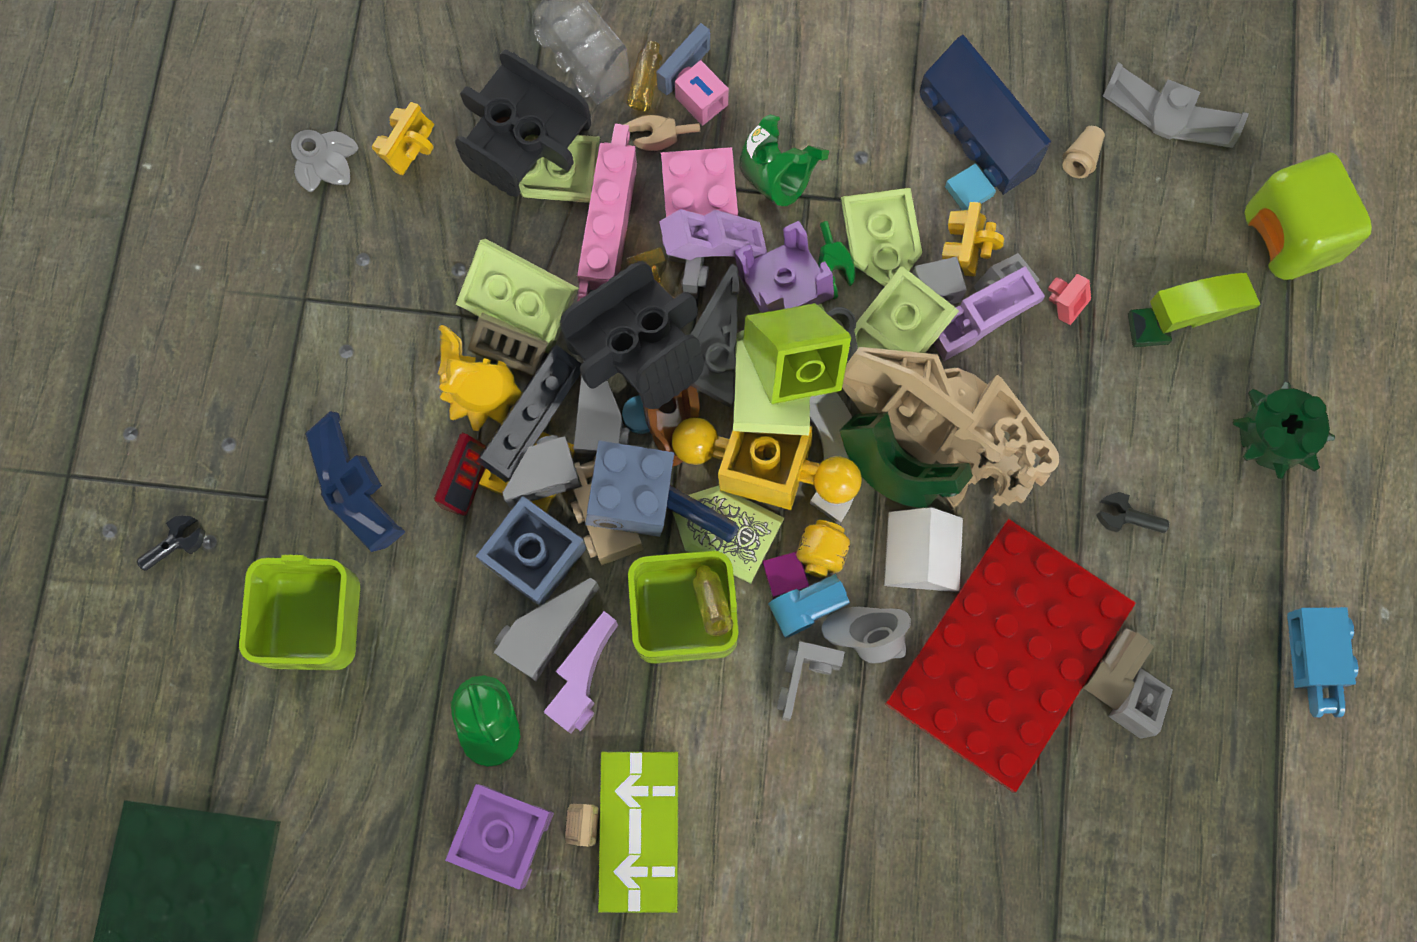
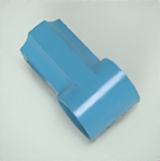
(800, 609)

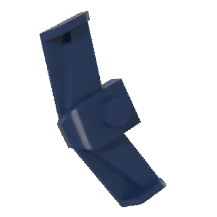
(349, 485)

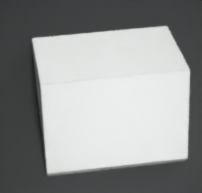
(923, 550)

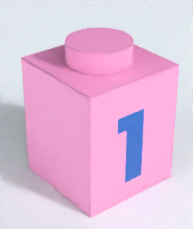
(701, 92)

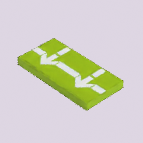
(638, 832)

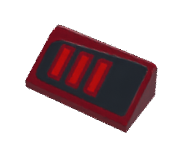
(461, 476)

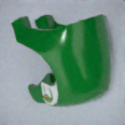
(773, 173)

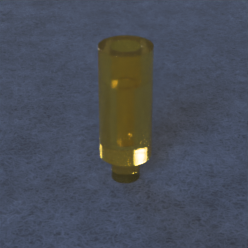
(645, 77)
(712, 602)

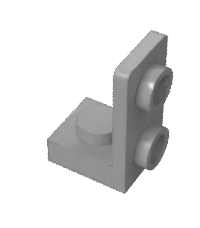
(821, 661)

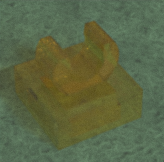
(651, 258)

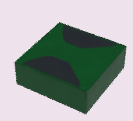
(1146, 329)

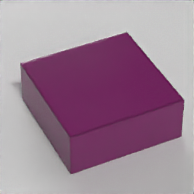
(784, 574)

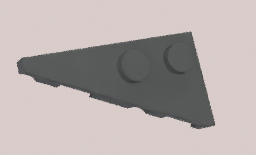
(717, 340)

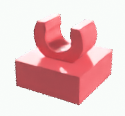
(1070, 297)

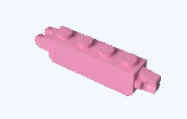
(608, 212)

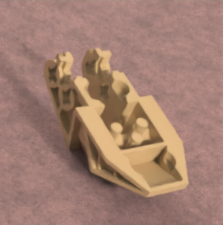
(953, 418)

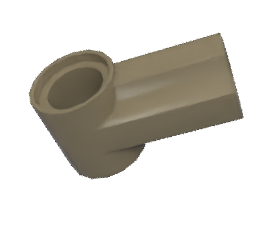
(1114, 674)

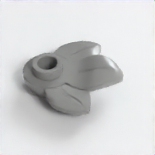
(326, 161)

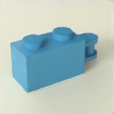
(1322, 656)

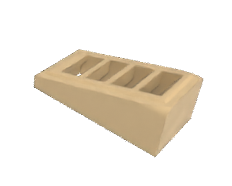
(582, 824)

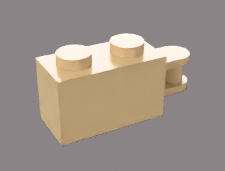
(602, 542)

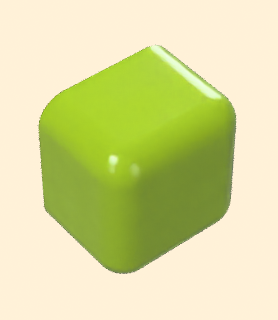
(666, 610)
(299, 613)

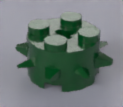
(1284, 429)

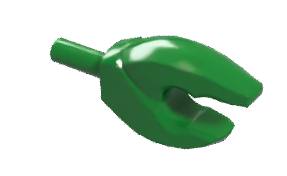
(836, 257)

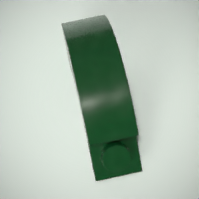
(891, 470)

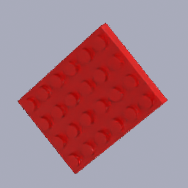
(1010, 655)

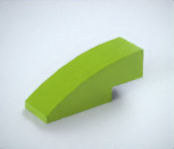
(1203, 301)

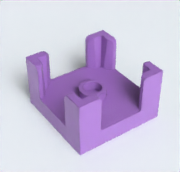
(786, 274)
(499, 836)

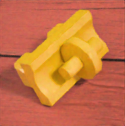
(407, 138)
(971, 225)

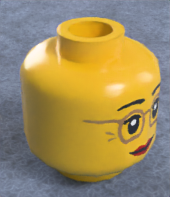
(823, 548)

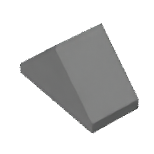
(1144, 707)

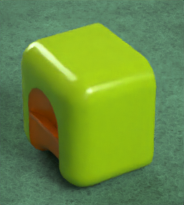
(1309, 216)

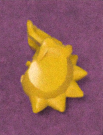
(473, 386)

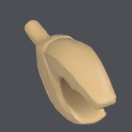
(663, 131)

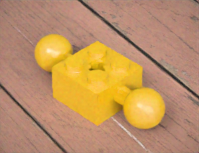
(769, 481)

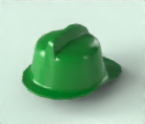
(485, 720)

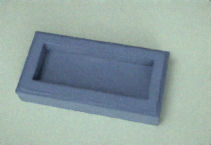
(686, 55)

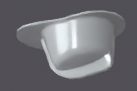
(872, 632)

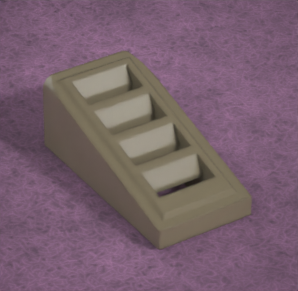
(500, 327)

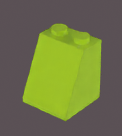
(797, 352)

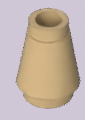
(1084, 153)

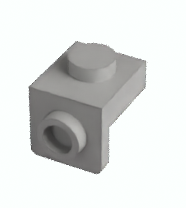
(695, 274)

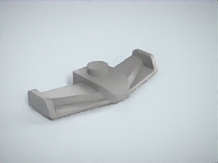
(1173, 110)

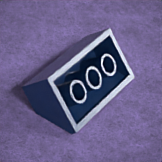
(984, 116)

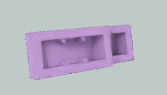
(713, 234)
(987, 311)
(572, 704)

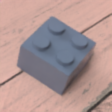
(629, 488)
(532, 551)

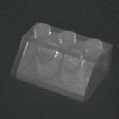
(583, 46)

